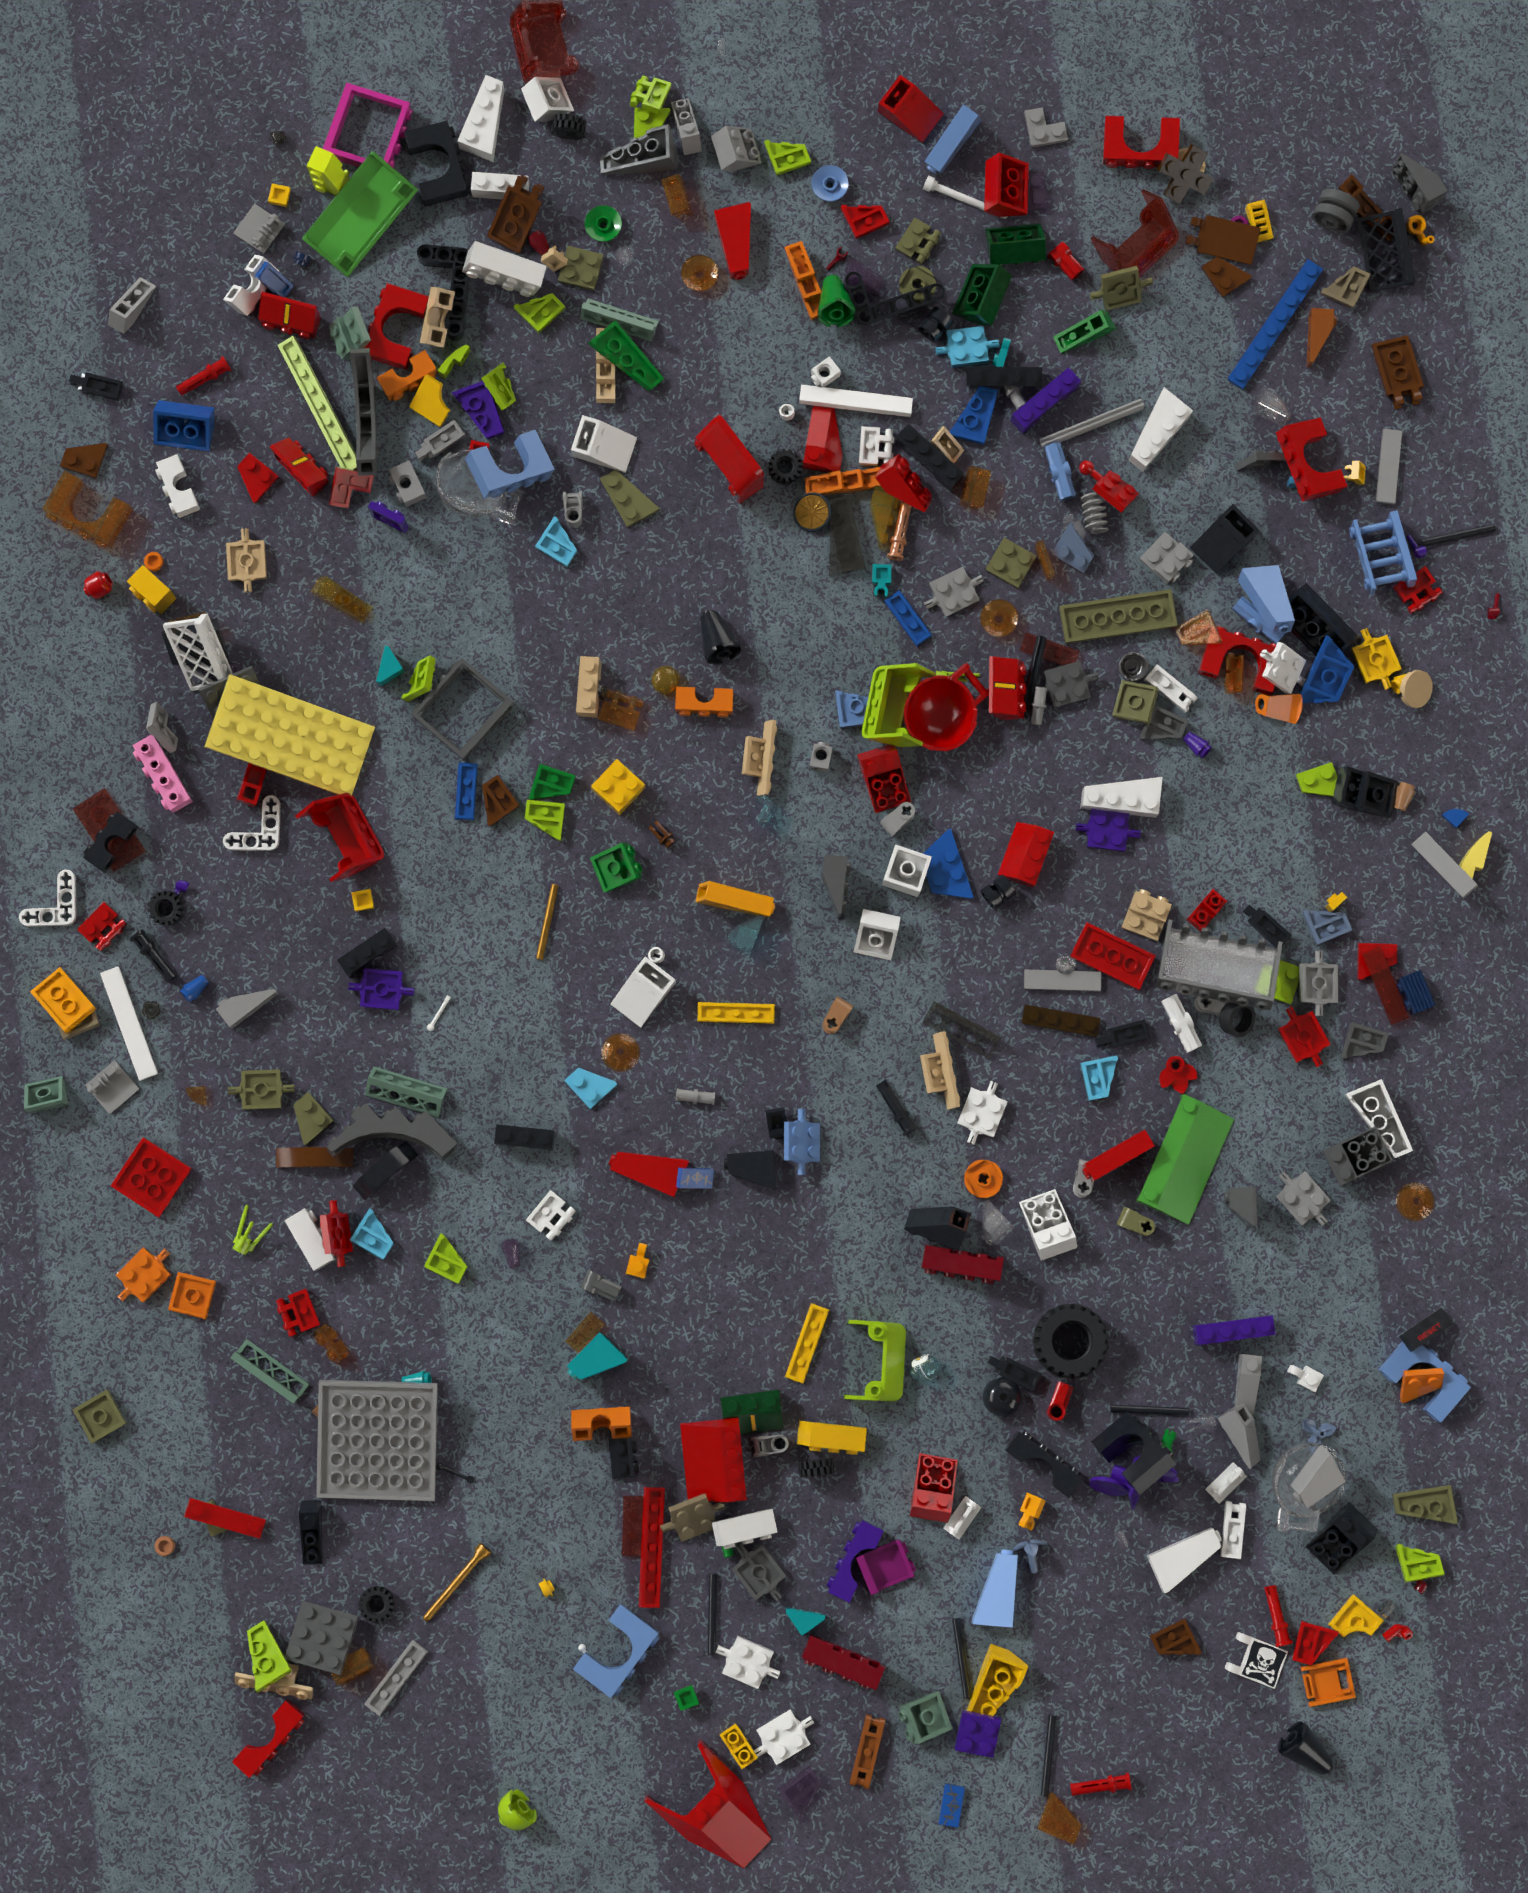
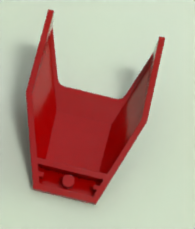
(724, 1818)

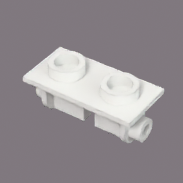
(1226, 1482)
(962, 1517)

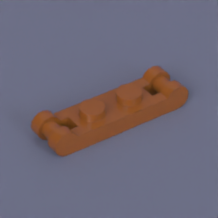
(867, 1751)

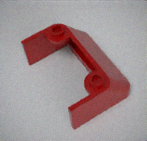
(731, 457)
(349, 830)

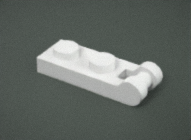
(1170, 688)
(1233, 1530)

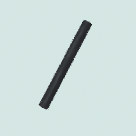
(1458, 535)
(1149, 1410)
(712, 1614)
(961, 1658)
(1048, 1755)

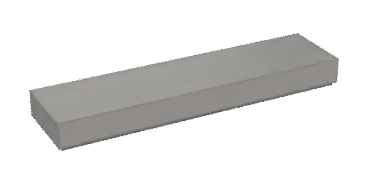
(1388, 466)
(1444, 865)
(1056, 981)
(396, 1677)

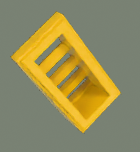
(1263, 212)

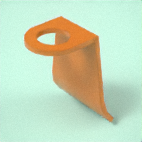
(1281, 707)

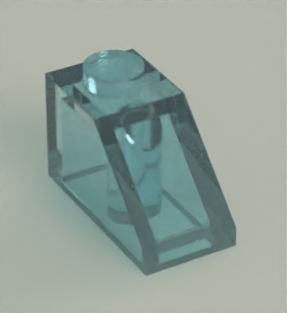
(745, 934)

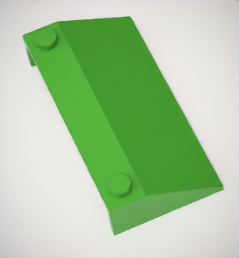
(360, 213)
(1185, 1159)

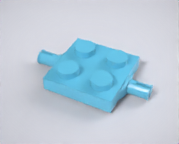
(967, 347)

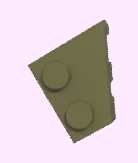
(311, 1118)

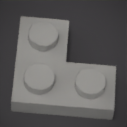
(1043, 134)
(158, 727)

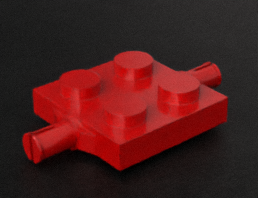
(1304, 1036)
(336, 1233)

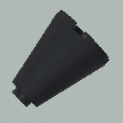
(717, 638)
(1305, 1749)

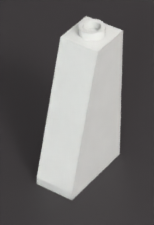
(1183, 1557)

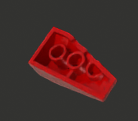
(823, 441)

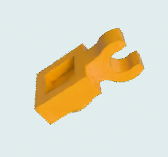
(638, 1264)
(1032, 1507)

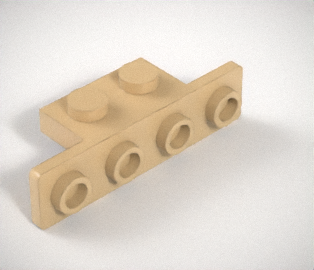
(758, 757)
(939, 1071)
(283, 1687)

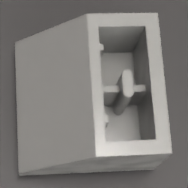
(735, 148)

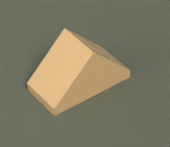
(947, 444)

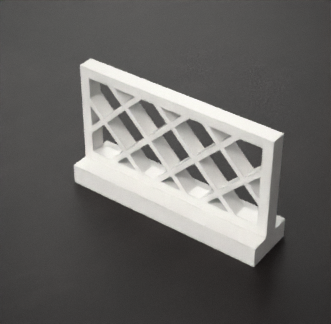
(212, 650)

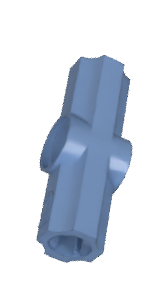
(1060, 471)
(1250, 614)

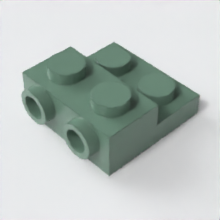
(349, 333)
(924, 1718)

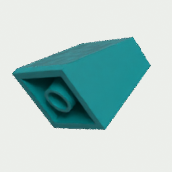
(595, 1358)

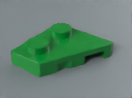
(551, 783)

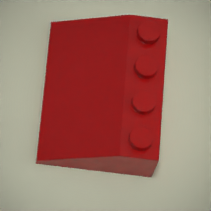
(713, 1460)

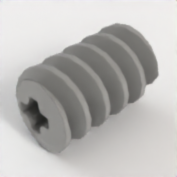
(1093, 514)

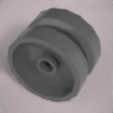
(1335, 210)

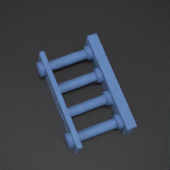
(1397, 540)

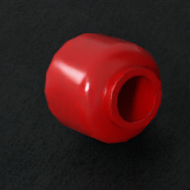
(97, 585)

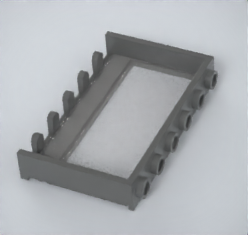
(1219, 967)

